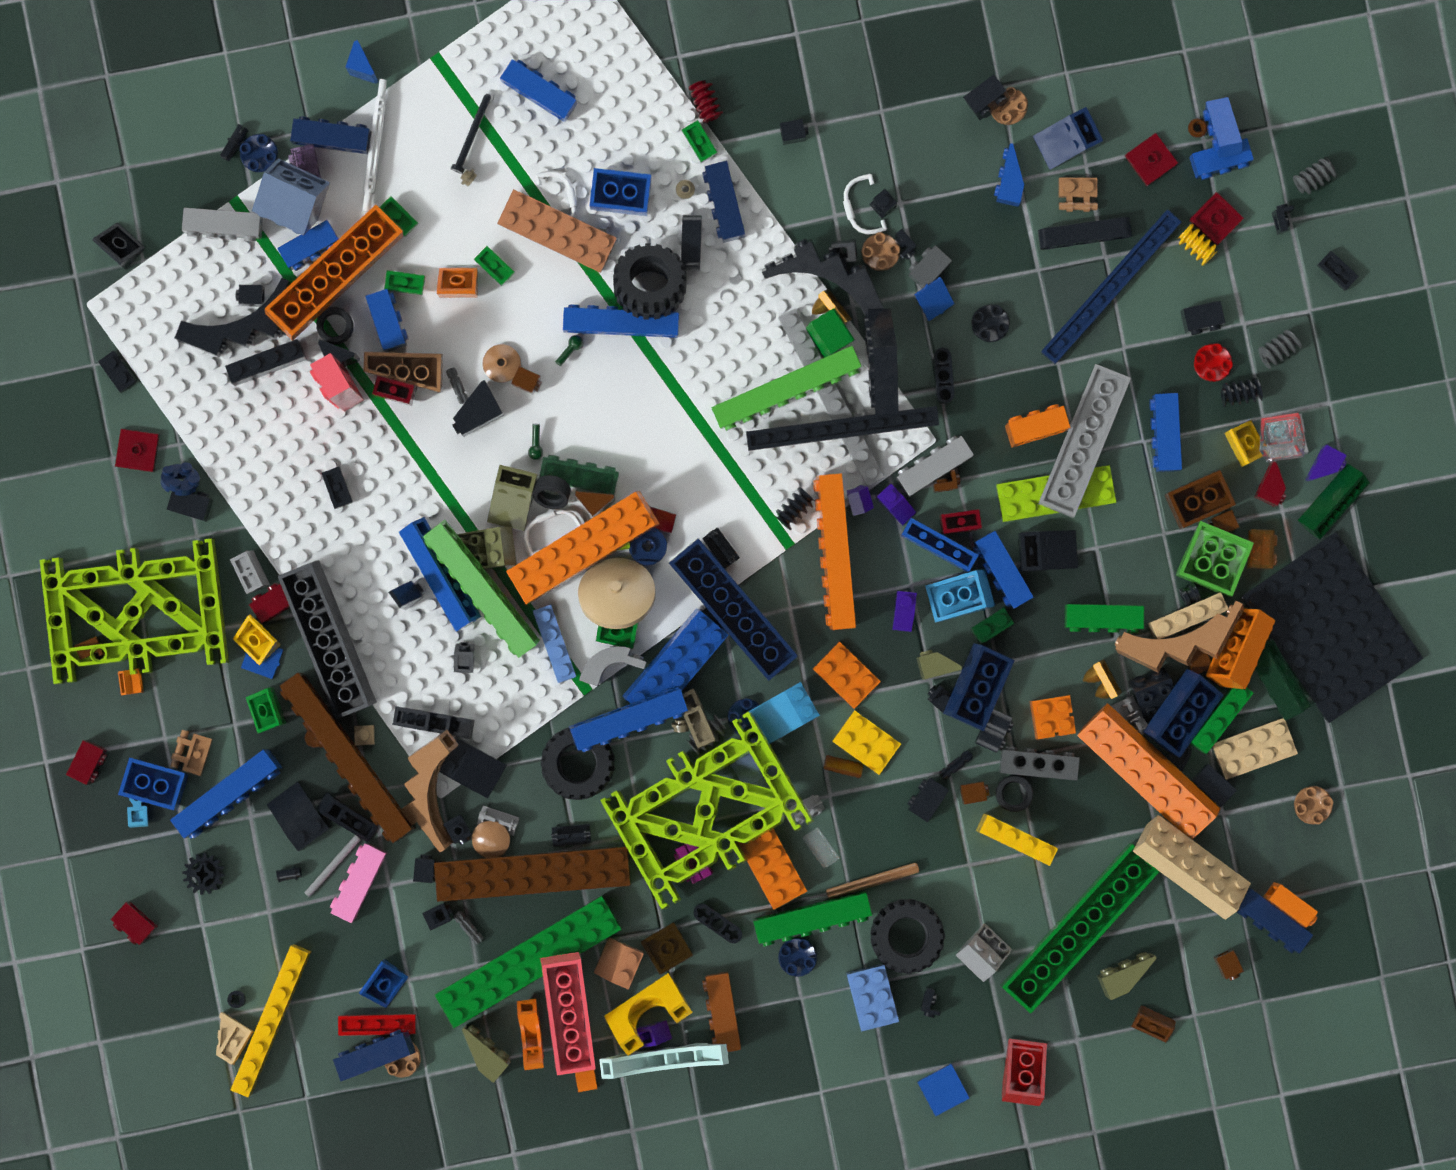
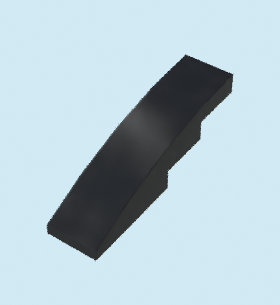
(433, 722)

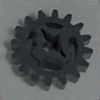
(202, 883)

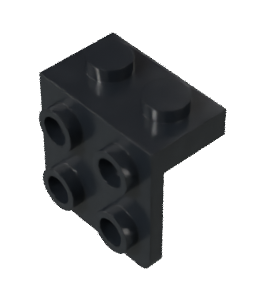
(1151, 691)

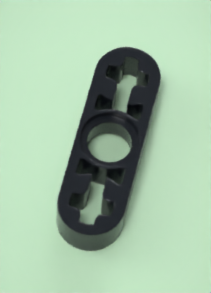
(718, 931)

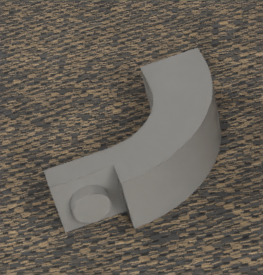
(600, 661)

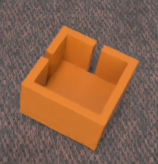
(1052, 717)

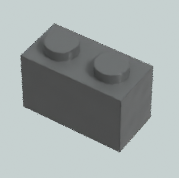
(929, 267)

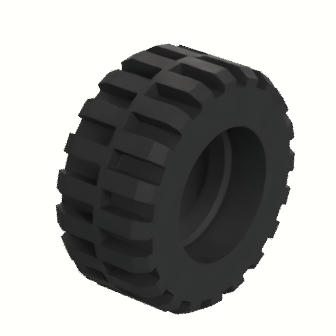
(643, 260)
(575, 789)
(907, 962)

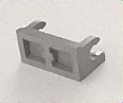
(249, 572)

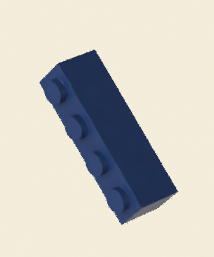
(330, 135)
(724, 201)
(1274, 921)
(373, 1056)

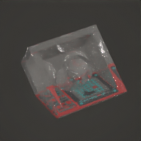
(1282, 437)

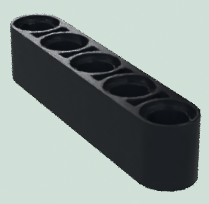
(1084, 233)

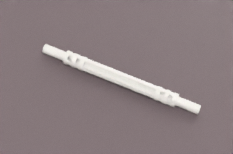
(374, 146)

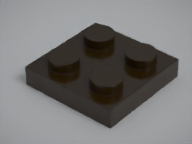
(666, 948)

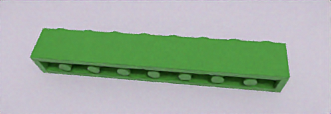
(786, 388)
(481, 588)

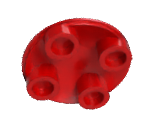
(1213, 362)

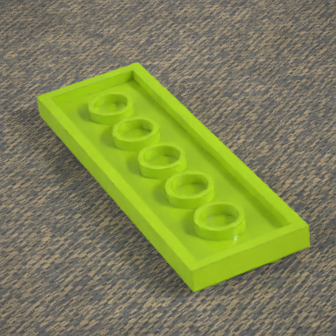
(1021, 497)

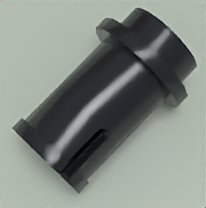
(289, 874)

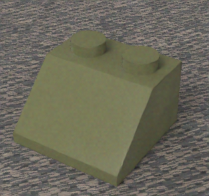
(935, 664)

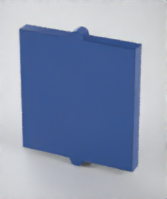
(934, 299)
(267, 668)

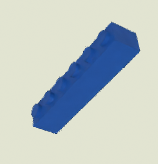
(617, 322)
(447, 590)
(628, 718)

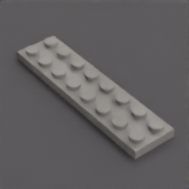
(1084, 441)

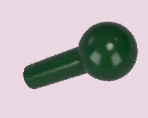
(574, 343)
(535, 451)

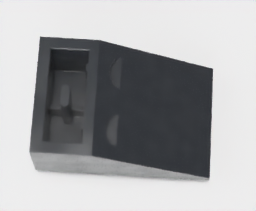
(1048, 550)

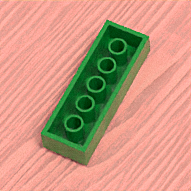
(812, 917)

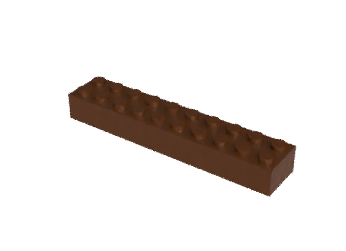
(346, 756)
(532, 873)

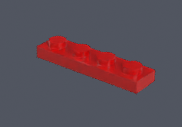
(376, 1024)

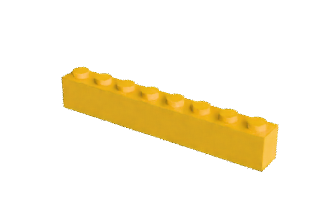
(270, 1020)

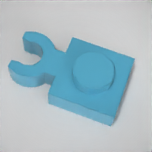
(137, 814)

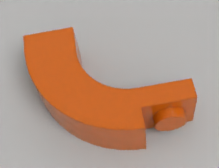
(531, 1034)

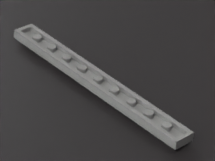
(830, 397)

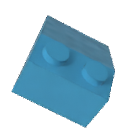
(960, 595)
(785, 712)

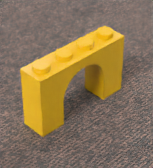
(1016, 839)
(625, 1017)

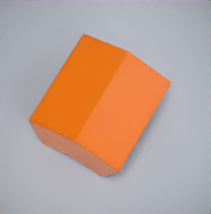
(130, 683)

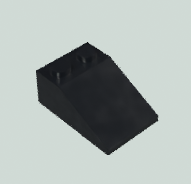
(473, 768)
(298, 817)

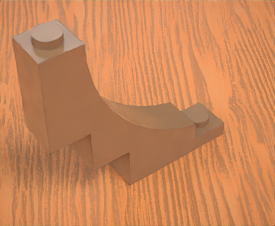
(1209, 639)

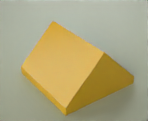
(1245, 442)
(255, 640)

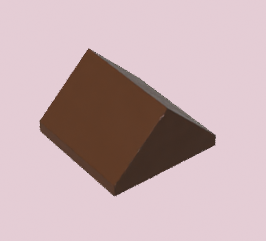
(595, 502)

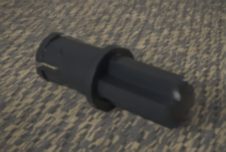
(233, 143)

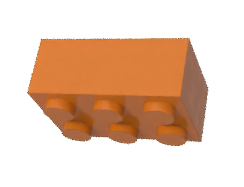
(1037, 425)

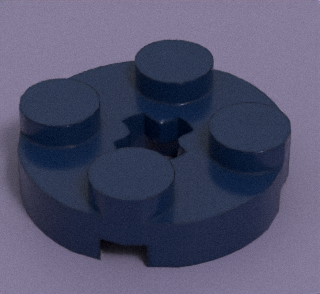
(171, 475)
(655, 554)

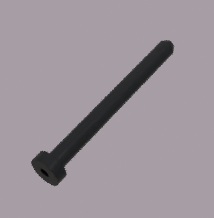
(471, 135)

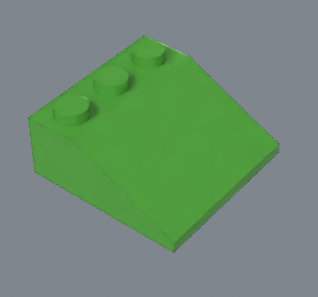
(1215, 559)

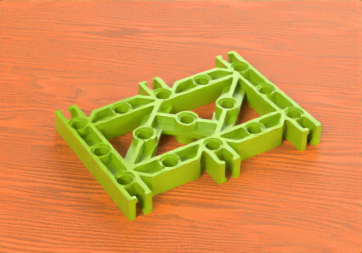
(119, 630)
(700, 833)

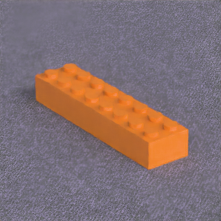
(334, 272)
(582, 547)
(835, 551)
(1148, 772)

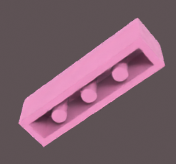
(359, 882)

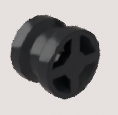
(1189, 594)

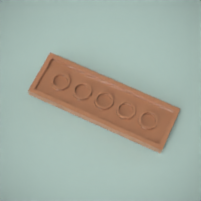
(557, 231)

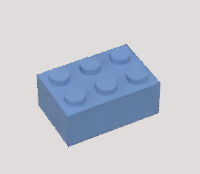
(872, 997)

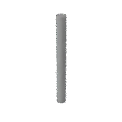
(332, 866)

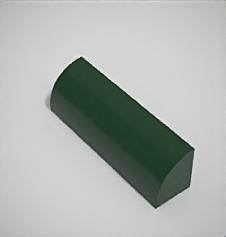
(1333, 501)

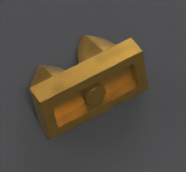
(827, 302)
(1101, 672)

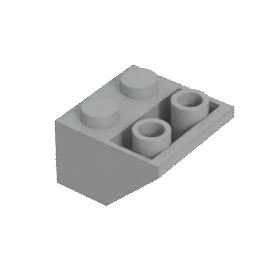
(984, 952)

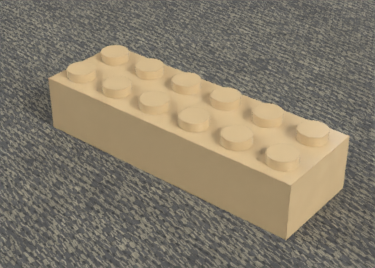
(1191, 867)

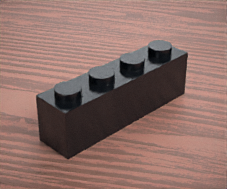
(265, 362)

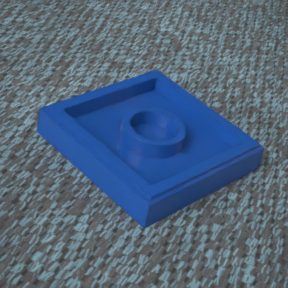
(943, 1089)

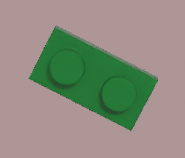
(699, 141)
(399, 215)
(494, 266)
(404, 282)

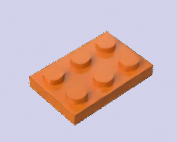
(846, 675)

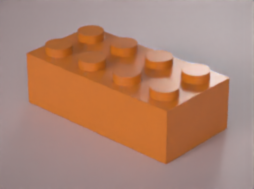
(1242, 650)
(773, 869)

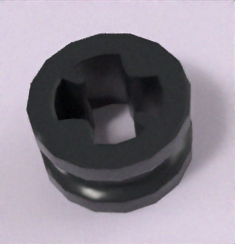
(242, 1000)

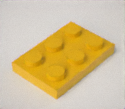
(866, 742)

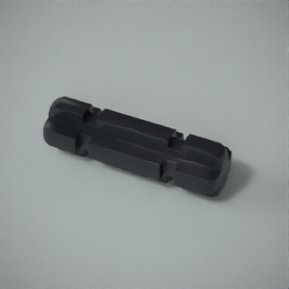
(956, 764)

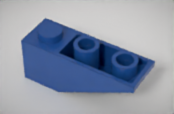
(1011, 182)

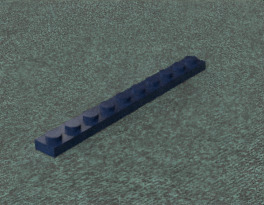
(1110, 287)

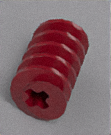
(705, 101)

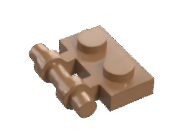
(1077, 188)
(196, 755)

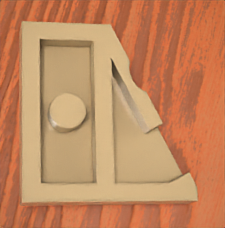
(232, 1038)

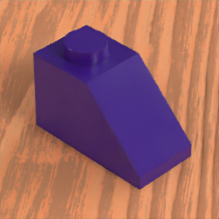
(1327, 463)
(896, 504)
(904, 611)
(654, 1033)

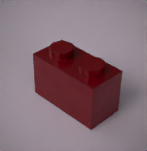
(394, 390)
(960, 522)
(270, 604)
(87, 762)
(133, 923)

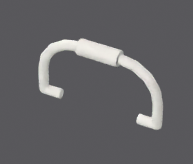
(570, 190)
(849, 210)
(543, 517)

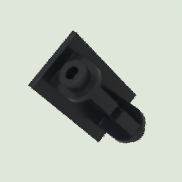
(721, 548)
(571, 835)

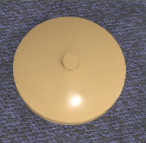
(616, 593)

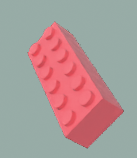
(335, 382)
(568, 1013)

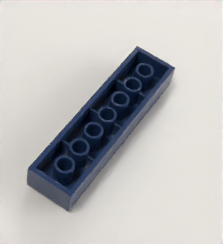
(733, 609)

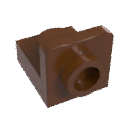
(943, 484)

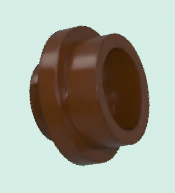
(1201, 123)

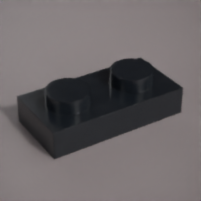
(1337, 270)
(117, 371)
(337, 487)

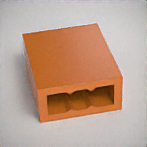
(1291, 905)

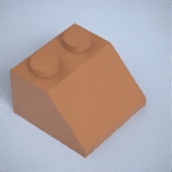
(618, 963)

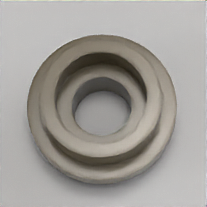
(468, 177)
(685, 195)
(680, 725)

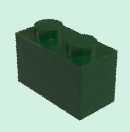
(991, 626)

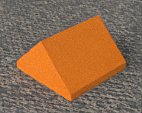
(457, 283)

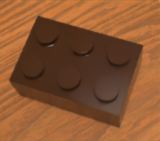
(1200, 499)

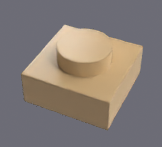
(364, 735)

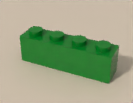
(1104, 617)
(1220, 718)

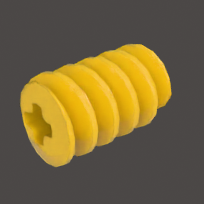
(1197, 244)

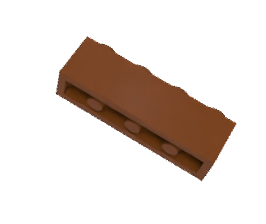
(722, 1010)

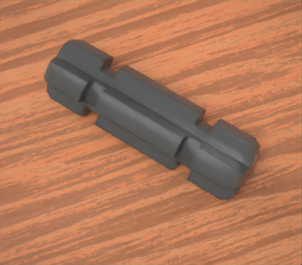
(457, 385)
(468, 927)

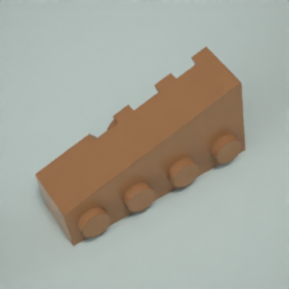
(412, 368)

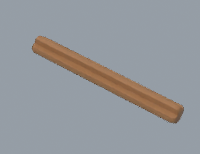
(872, 880)

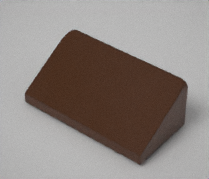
(843, 766)
(1153, 1024)

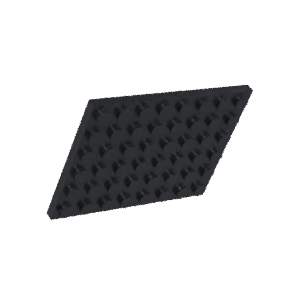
(1333, 627)

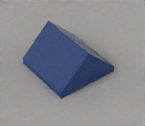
(358, 64)
(383, 984)

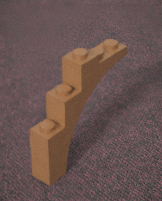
(423, 785)

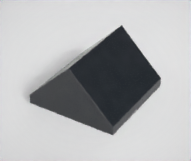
(119, 245)
(344, 356)

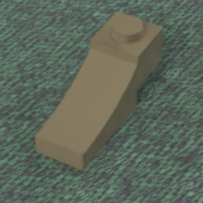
(697, 720)

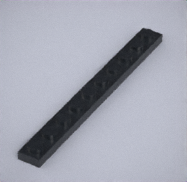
(842, 428)

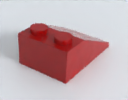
(1024, 1072)

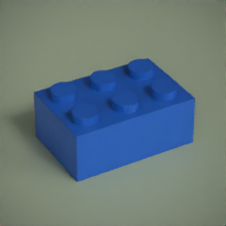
(620, 192)
(153, 784)

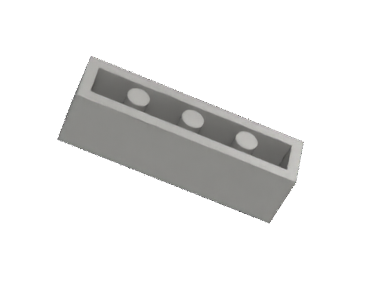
(222, 223)
(934, 466)

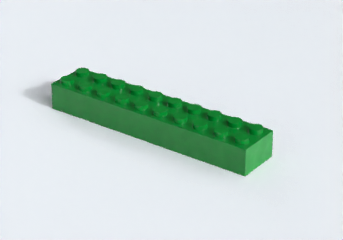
(1079, 929)
(523, 964)

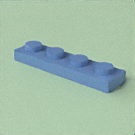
(554, 643)

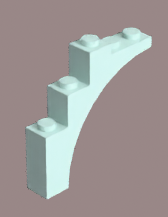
(664, 1058)

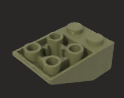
(512, 497)
(491, 546)
(1123, 978)
(487, 1058)

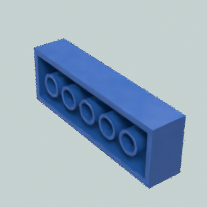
(679, 658)
(225, 794)

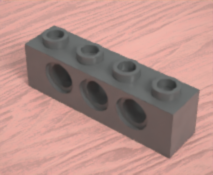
(1068, 772)

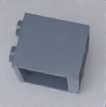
(290, 196)

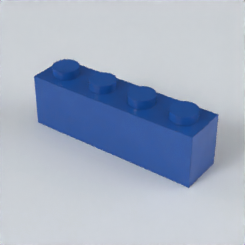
(538, 90)
(1166, 432)
(939, 545)
(1003, 570)

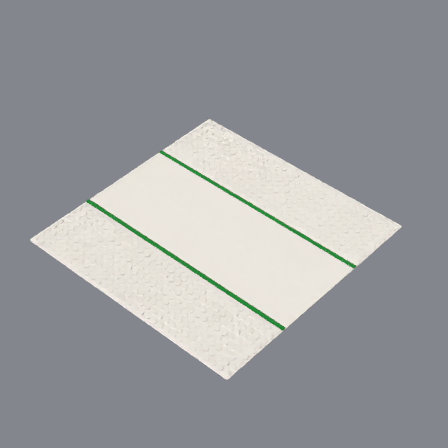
(610, 404)

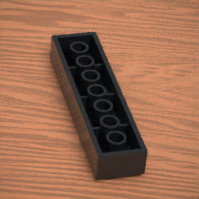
(327, 639)

